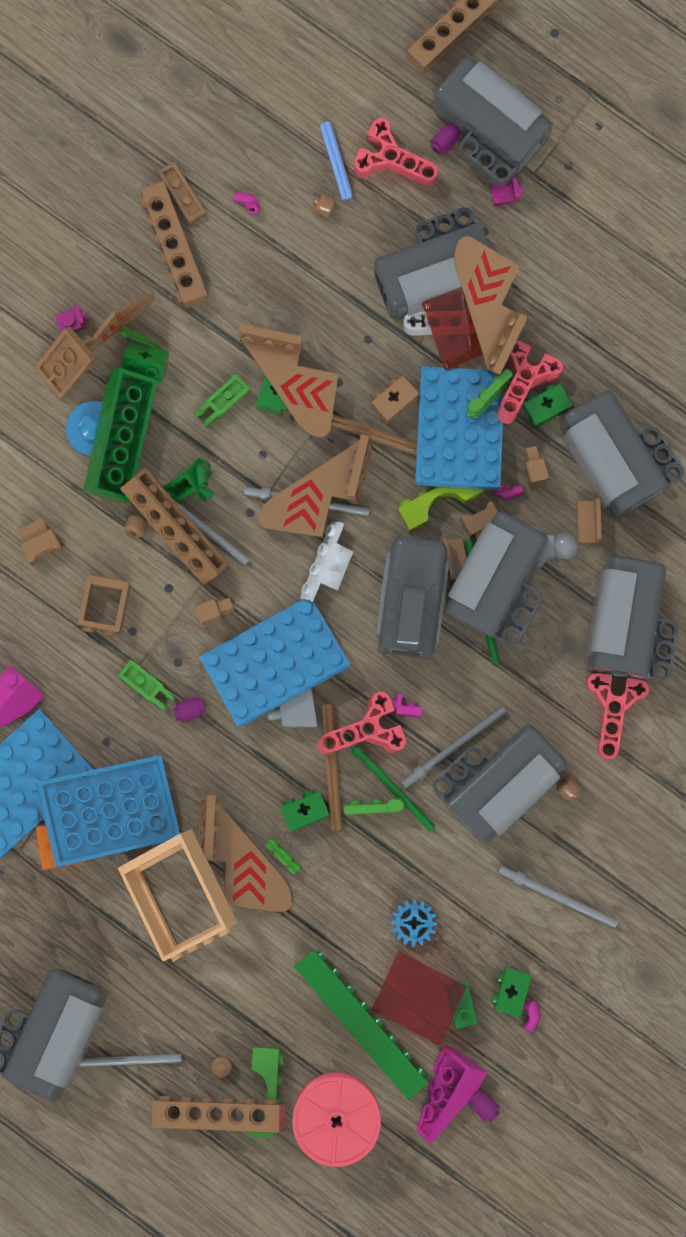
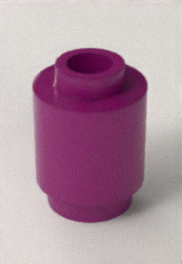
(445, 139)
(189, 709)
(484, 1106)

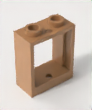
(110, 584)

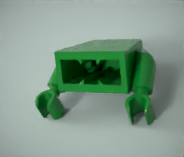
(189, 480)

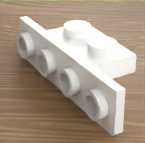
(329, 563)

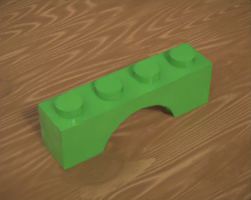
(266, 1063)

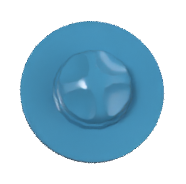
(83, 425)

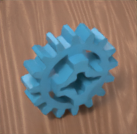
(413, 933)

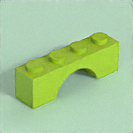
(415, 512)

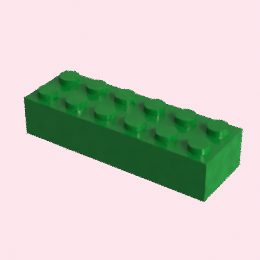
(119, 434)

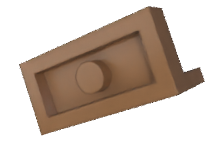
(589, 522)
(456, 557)

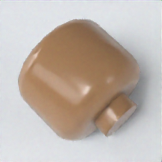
(324, 205)
(135, 526)
(568, 788)
(221, 1067)

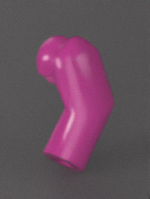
(249, 200)
(508, 493)
(533, 1014)

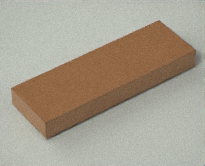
(182, 193)

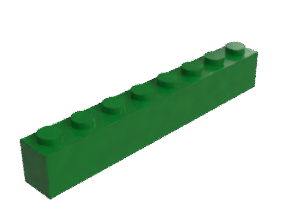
(360, 1024)

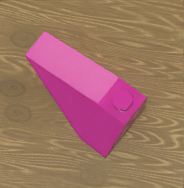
(16, 696)
(453, 1086)

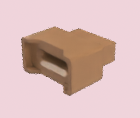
(535, 468)
(474, 524)
(38, 541)
(211, 612)

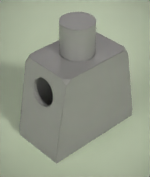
(297, 712)

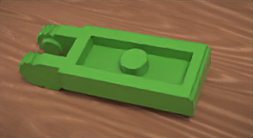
(488, 395)
(223, 399)
(144, 683)
(375, 805)

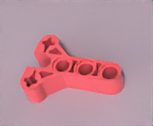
(378, 162)
(545, 373)
(605, 697)
(378, 735)

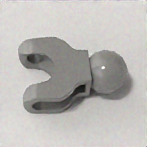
(562, 546)

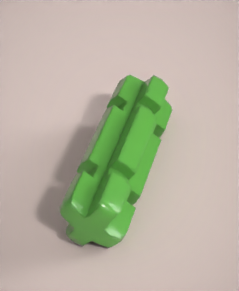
(137, 337)
(283, 856)

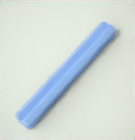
(336, 160)

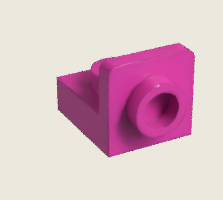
(506, 194)
(72, 318)
(408, 710)

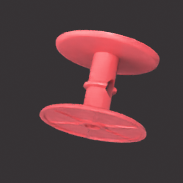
(339, 1141)

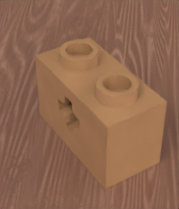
(405, 394)

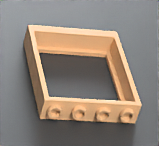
(149, 909)

